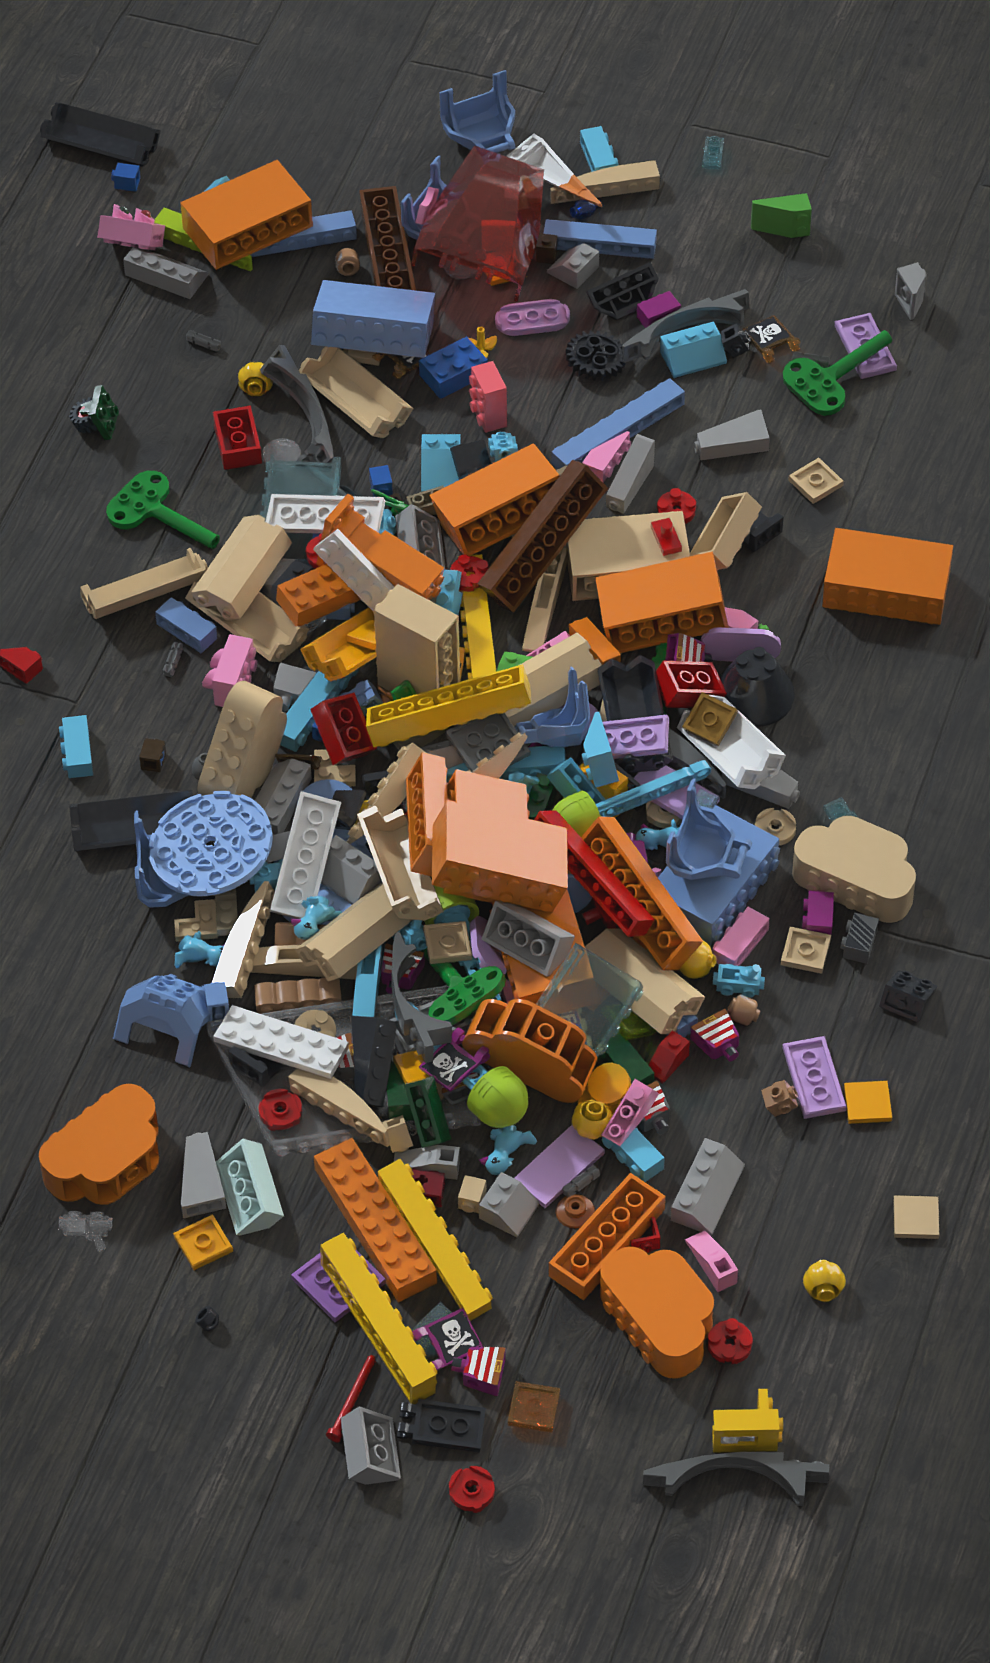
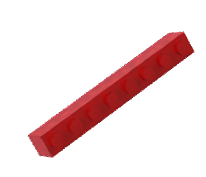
(600, 881)

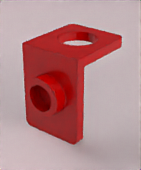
(648, 1243)

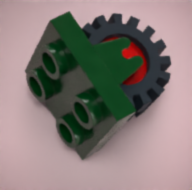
(94, 413)

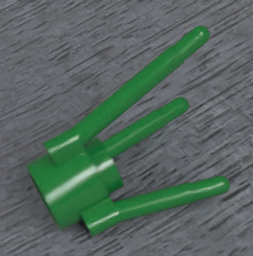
(397, 506)

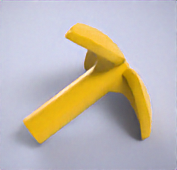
(482, 343)

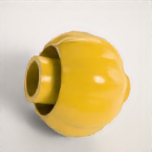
(252, 379)
(699, 962)
(591, 1119)
(824, 1280)

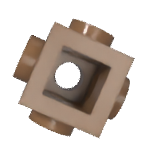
(780, 1098)

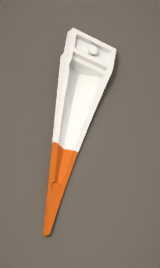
(539, 154)

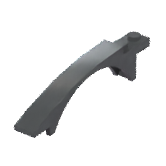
(722, 310)
(284, 372)
(421, 1027)
(788, 1474)

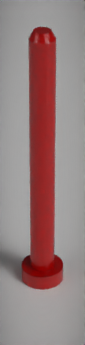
(334, 1433)

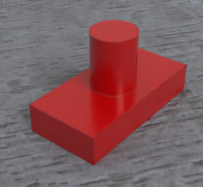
(666, 536)
(596, 914)

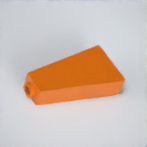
(600, 646)

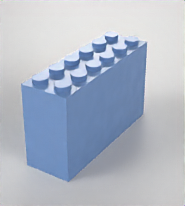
(373, 318)
(716, 901)

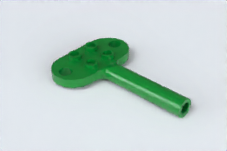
(819, 385)
(143, 500)
(464, 992)

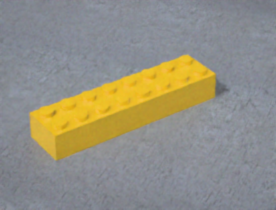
(448, 706)
(378, 1318)

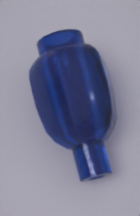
(583, 209)

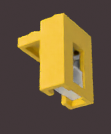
(748, 1429)

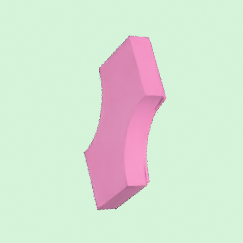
(427, 204)

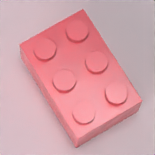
(488, 397)

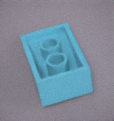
(437, 460)
(599, 754)

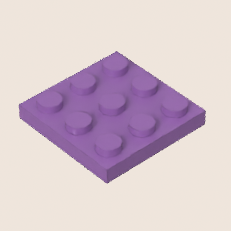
(321, 1290)

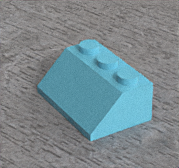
(693, 349)

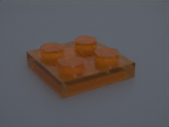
(534, 1406)

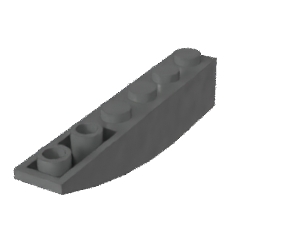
(685, 755)

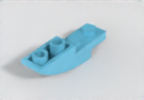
(450, 597)

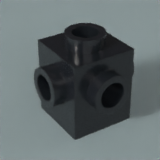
(735, 340)

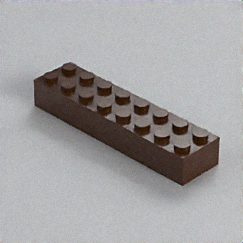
(386, 238)
(543, 535)

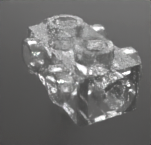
(92, 1226)

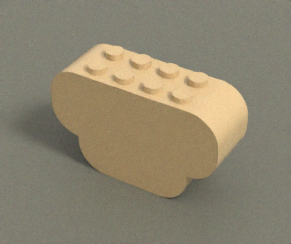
(244, 741)
(858, 864)

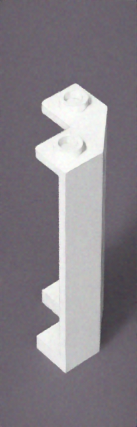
(744, 752)

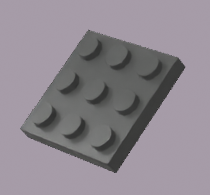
(483, 736)

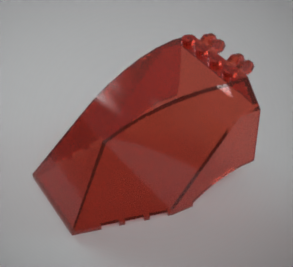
(487, 218)

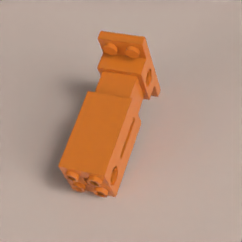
(389, 554)

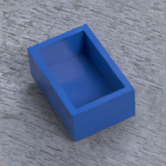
(450, 367)

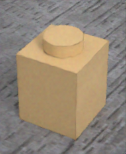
(398, 1134)
(471, 1194)

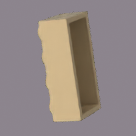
(727, 528)

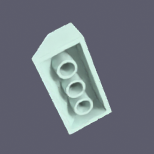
(249, 1188)

